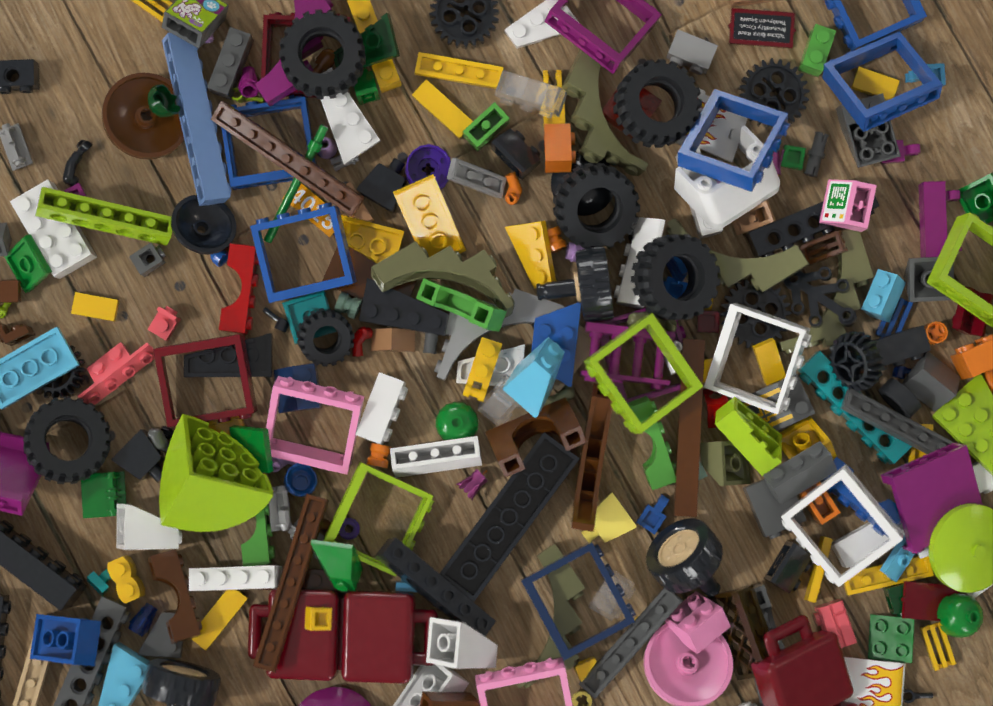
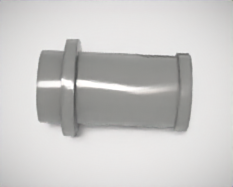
(341, 165)

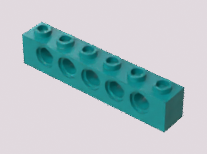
(809, 373)

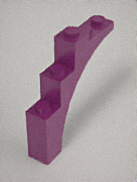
(275, 84)

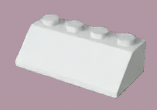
(643, 232)
(430, 679)

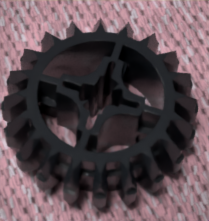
(856, 361)
(72, 381)

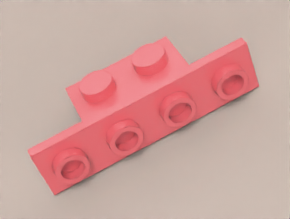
(115, 369)

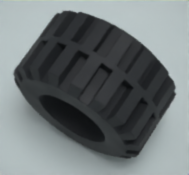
(338, 349)

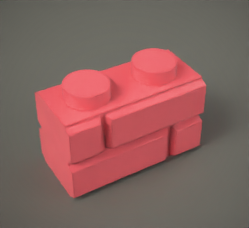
(834, 618)

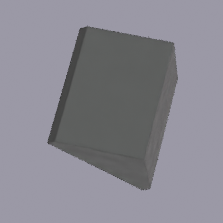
(916, 276)
(932, 382)

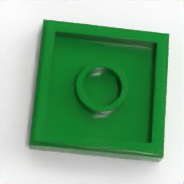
(28, 263)
(256, 442)

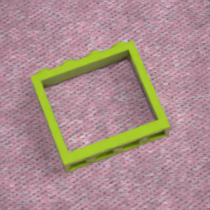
(947, 285)
(671, 353)
(416, 523)

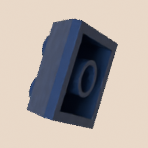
(302, 373)

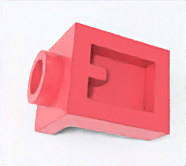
(164, 322)

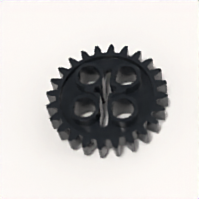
(454, 30)
(789, 83)
(746, 331)

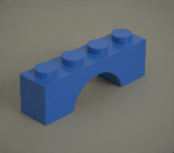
(847, 499)

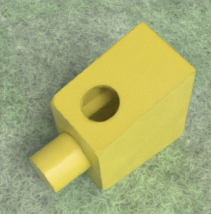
(610, 520)

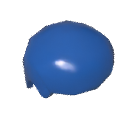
(300, 480)

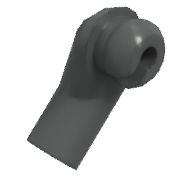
(158, 439)

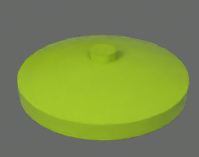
(964, 548)

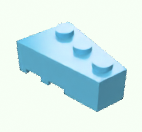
(123, 677)

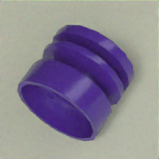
(428, 156)

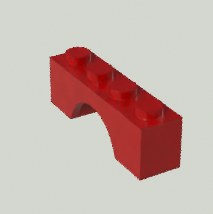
(237, 316)

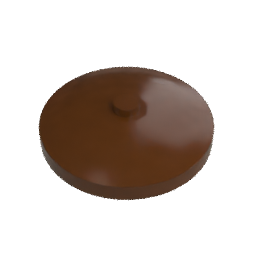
(133, 125)

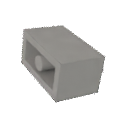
(691, 52)

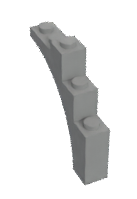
(465, 333)

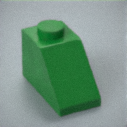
(366, 88)

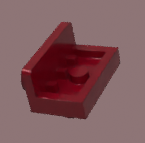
(968, 323)

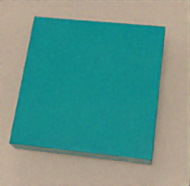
(301, 307)

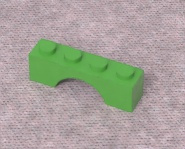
(462, 304)
(658, 467)
(258, 548)

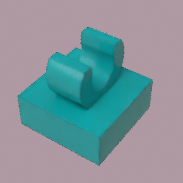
(99, 582)

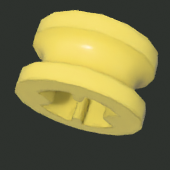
(579, 693)

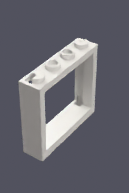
(723, 348)
(869, 504)

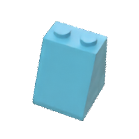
(535, 377)

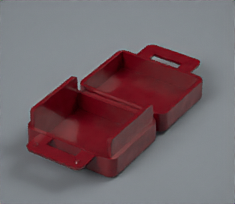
(367, 639)
(805, 672)

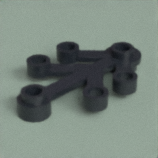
(816, 295)

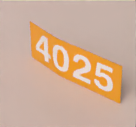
(304, 199)

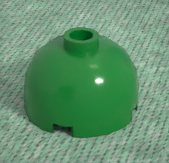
(456, 421)
(960, 615)

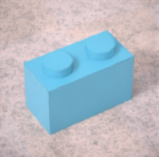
(883, 295)

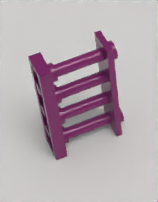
(597, 330)

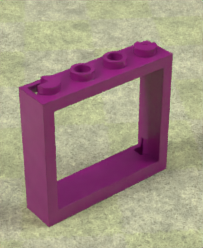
(591, 43)
(679, 335)

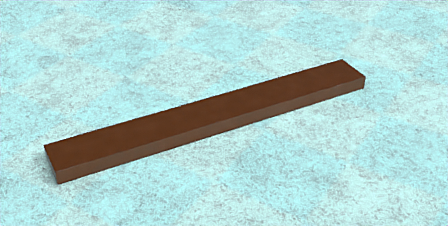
(287, 158)
(689, 435)
(290, 583)

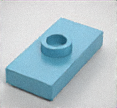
(897, 561)

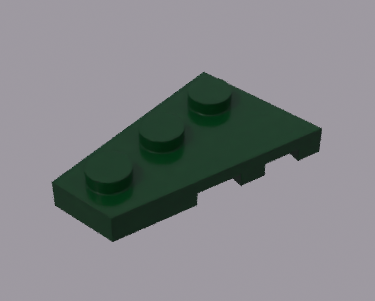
(378, 42)

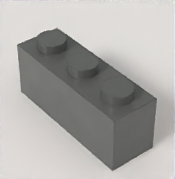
(230, 63)
(800, 472)

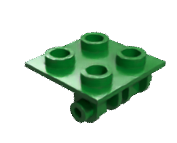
(102, 494)
(891, 638)

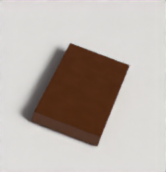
(362, 268)

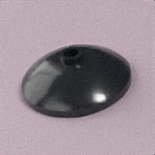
(593, 200)
(214, 220)

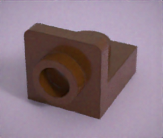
(18, 333)

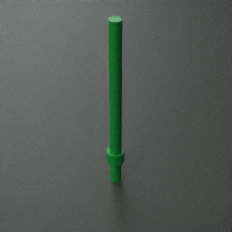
(314, 147)

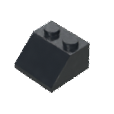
(516, 153)
(788, 567)

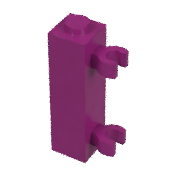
(934, 216)

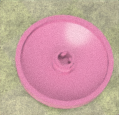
(682, 674)

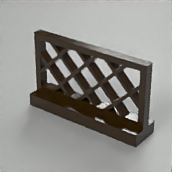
(753, 628)

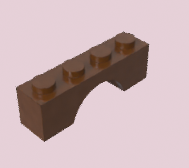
(167, 569)

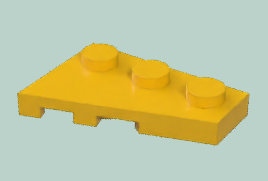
(372, 239)
(534, 250)

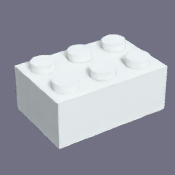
(382, 409)

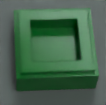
(793, 157)

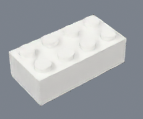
(59, 242)

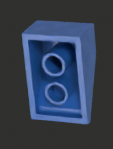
(65, 640)

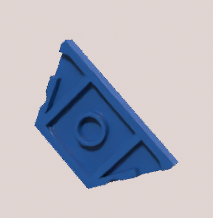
(562, 328)

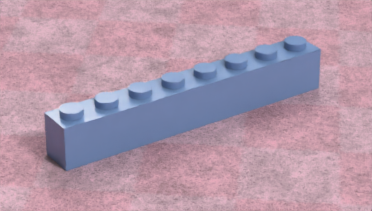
(196, 123)

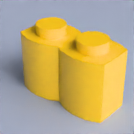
(128, 584)

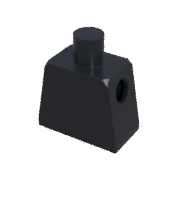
(382, 183)
(140, 457)

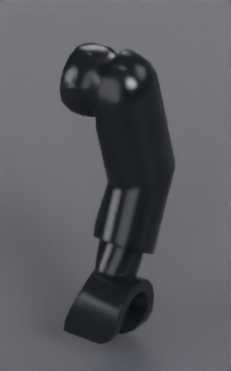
(71, 164)

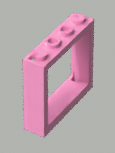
(306, 454)
(520, 674)

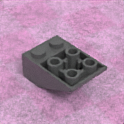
(872, 145)

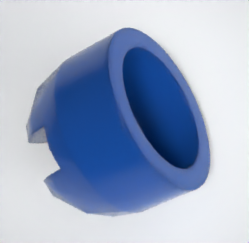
(219, 258)

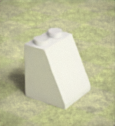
(143, 530)
(459, 646)

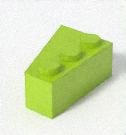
(750, 435)

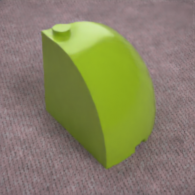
(209, 480)

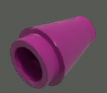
(247, 82)

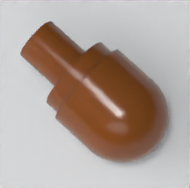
(324, 61)

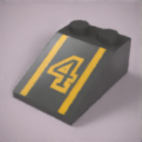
(798, 409)

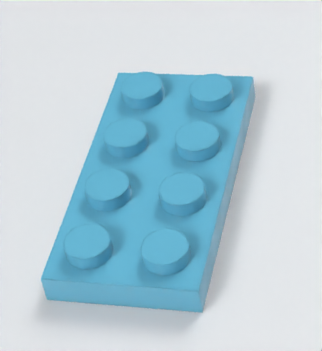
(34, 366)

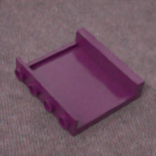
(16, 475)
(930, 489)

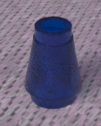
(142, 620)

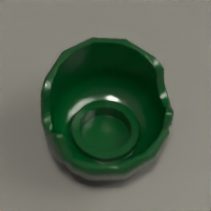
(162, 102)

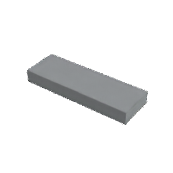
(476, 178)

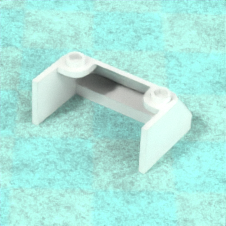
(723, 202)

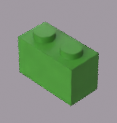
(817, 50)
(486, 127)

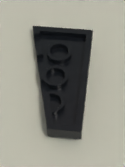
(400, 311)
(224, 361)

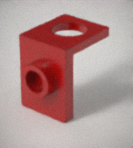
(713, 405)

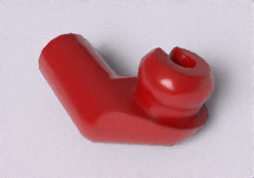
(360, 336)

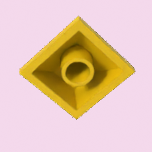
(802, 436)

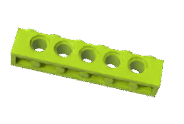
(104, 216)

